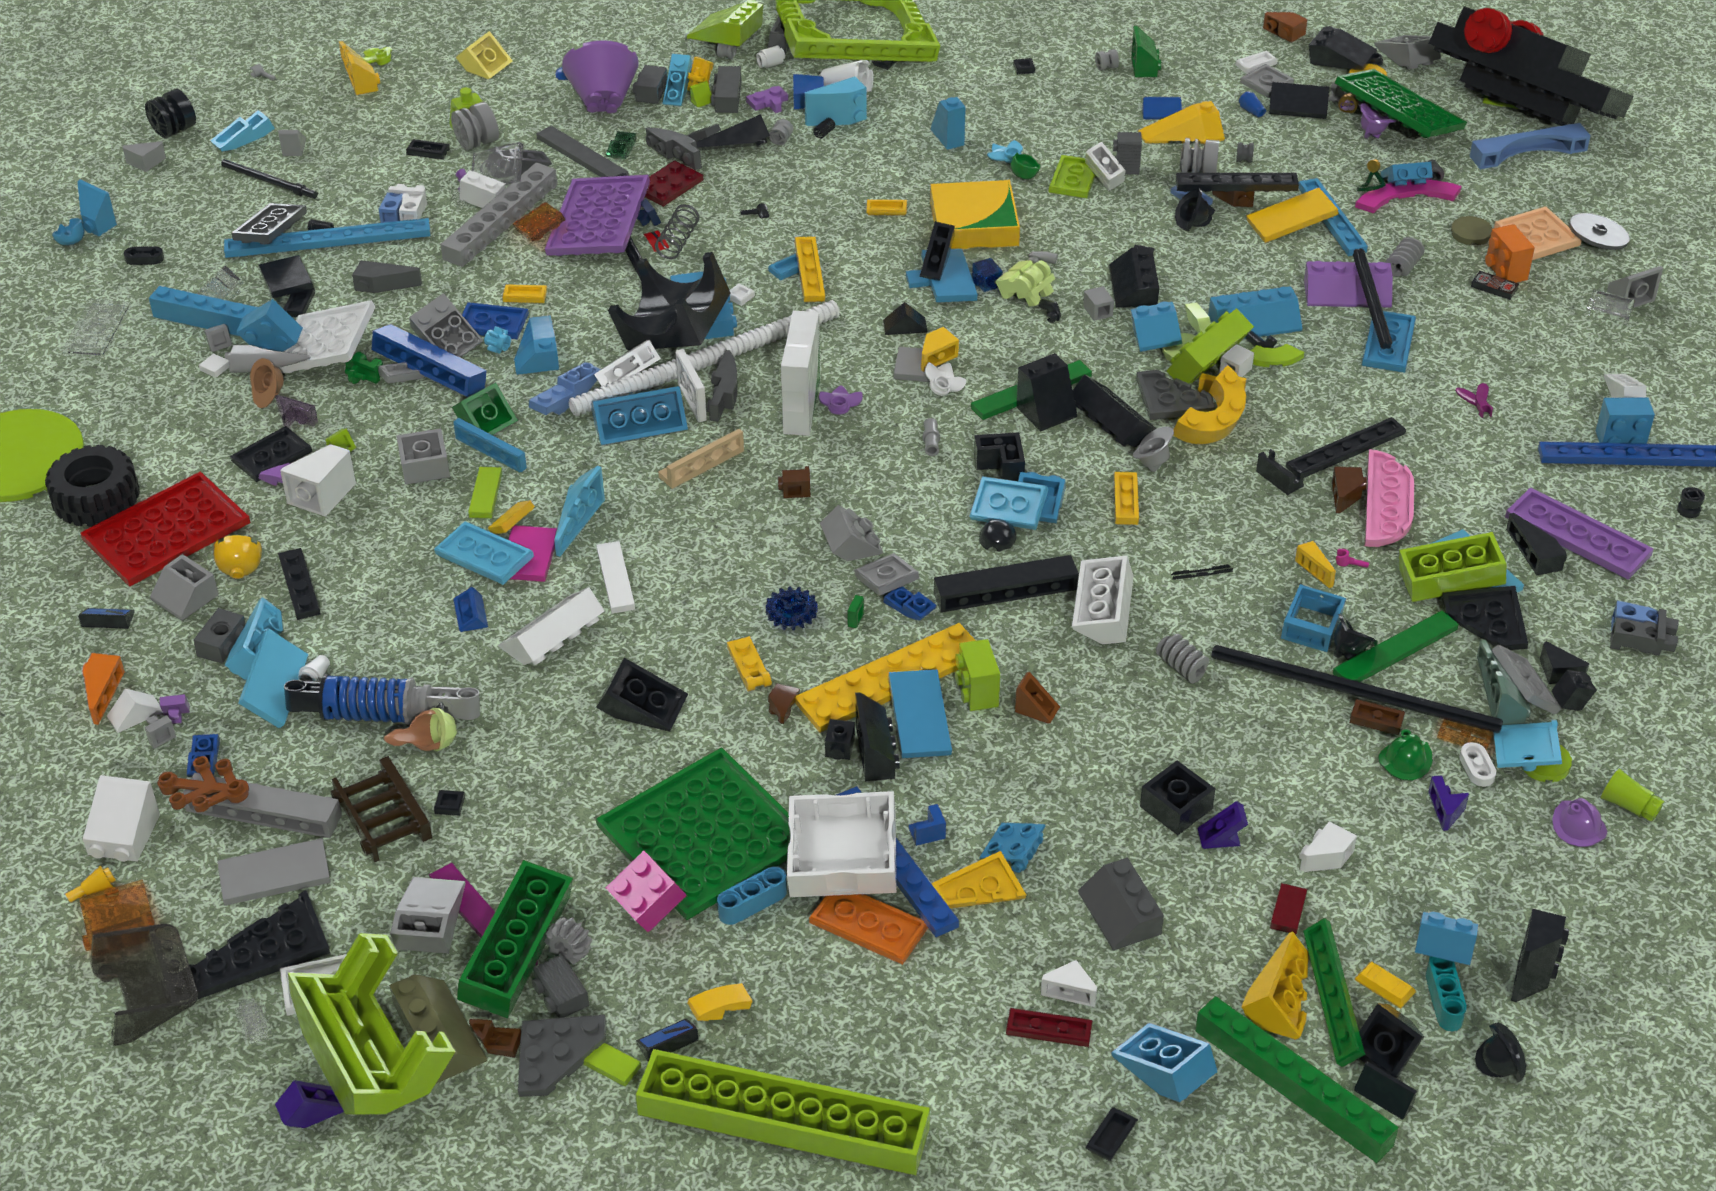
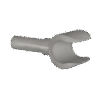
(258, 70)

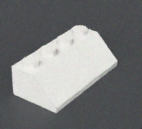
(1103, 599)
(553, 627)

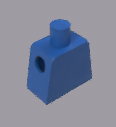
(802, 84)

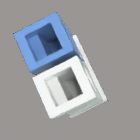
(403, 203)

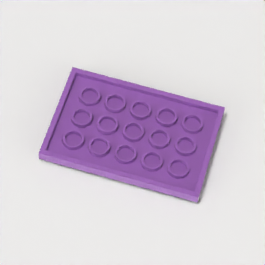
(598, 215)

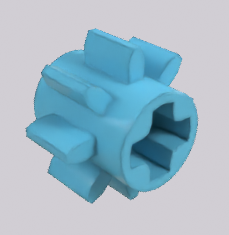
(497, 340)

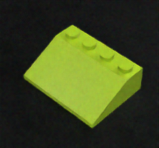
(730, 25)

